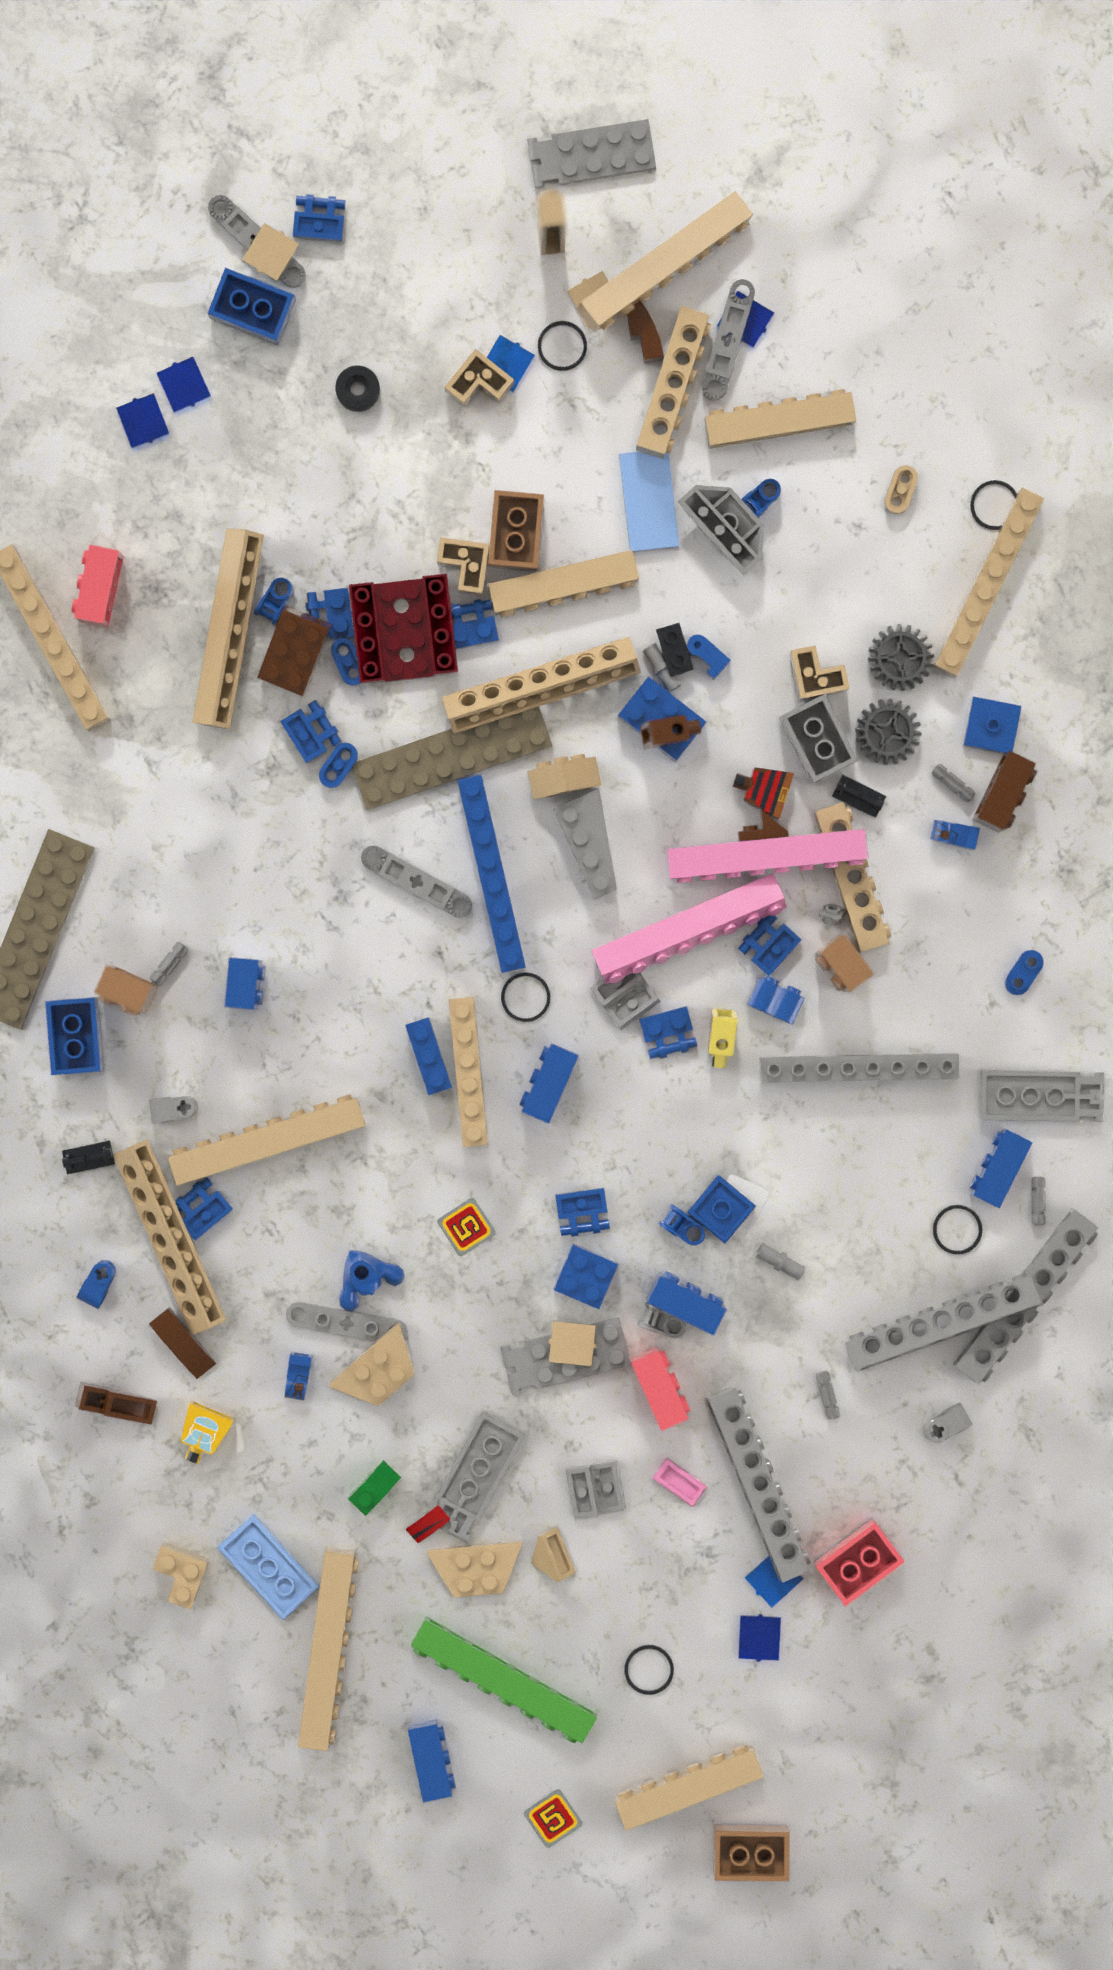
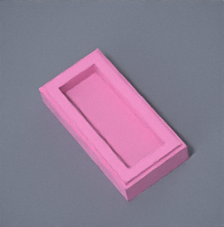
(679, 1482)

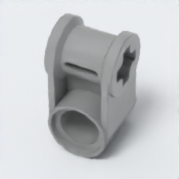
(168, 1109)
(659, 1321)
(951, 1422)

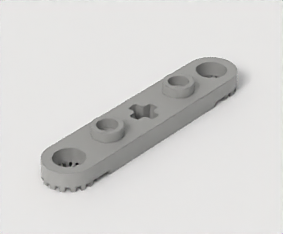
(243, 229)
(733, 322)
(400, 872)
(328, 1320)

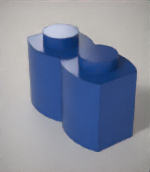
(775, 1000)

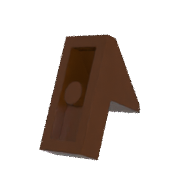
(769, 830)

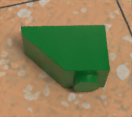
(374, 1488)

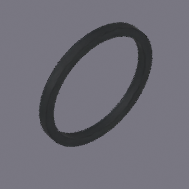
(584, 345)
(973, 498)
(503, 997)
(979, 1232)
(652, 1691)

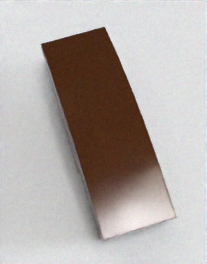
(643, 328)
(182, 1343)
(115, 1403)

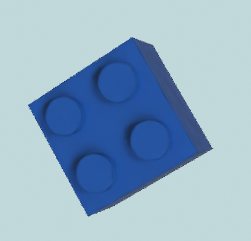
(244, 983)
(585, 1276)

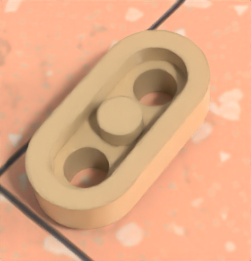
(901, 490)

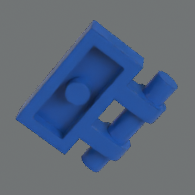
(318, 225)
(337, 610)
(475, 631)
(303, 734)
(775, 949)
(665, 1025)
(581, 1204)
(207, 1213)

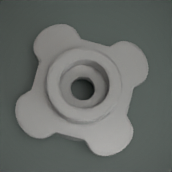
(832, 914)

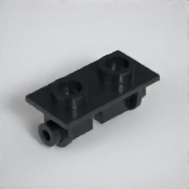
(674, 649)
(859, 796)
(88, 1157)

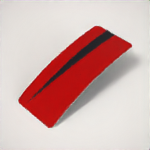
(428, 1524)

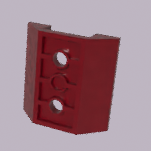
(384, 632)

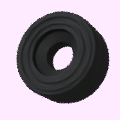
(357, 402)

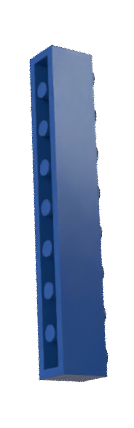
(491, 873)

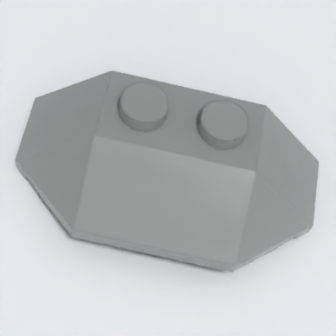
(726, 524)

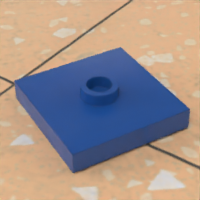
(992, 725)
(721, 1209)

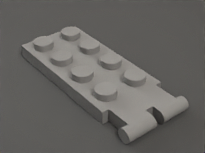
(593, 153)
(1040, 1096)
(535, 1369)
(477, 1473)

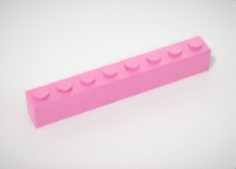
(768, 854)
(689, 929)

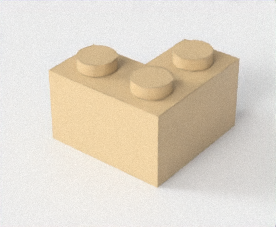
(475, 374)
(472, 560)
(812, 680)
(564, 776)
(186, 1568)

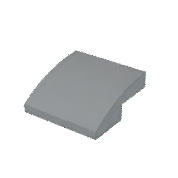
(626, 999)
(595, 1489)

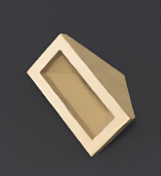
(552, 1556)

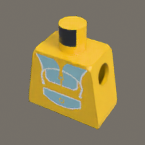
(203, 1430)

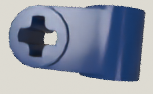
(758, 500)
(273, 601)
(681, 1225)
(95, 1287)

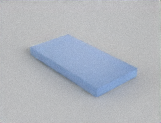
(648, 501)
(268, 1567)

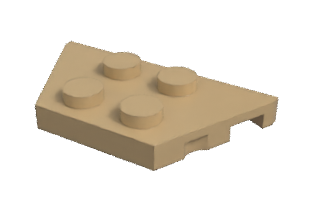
(378, 1370)
(476, 1568)

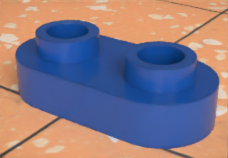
(347, 662)
(338, 765)
(1024, 972)

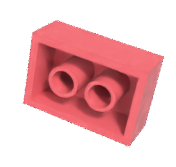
(97, 586)
(660, 1387)
(859, 1562)

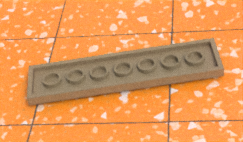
(448, 757)
(39, 922)

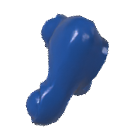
(364, 1276)

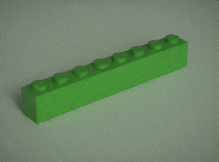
(504, 1680)

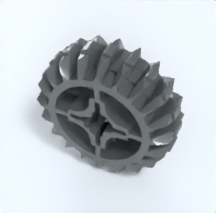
(900, 645)
(899, 736)

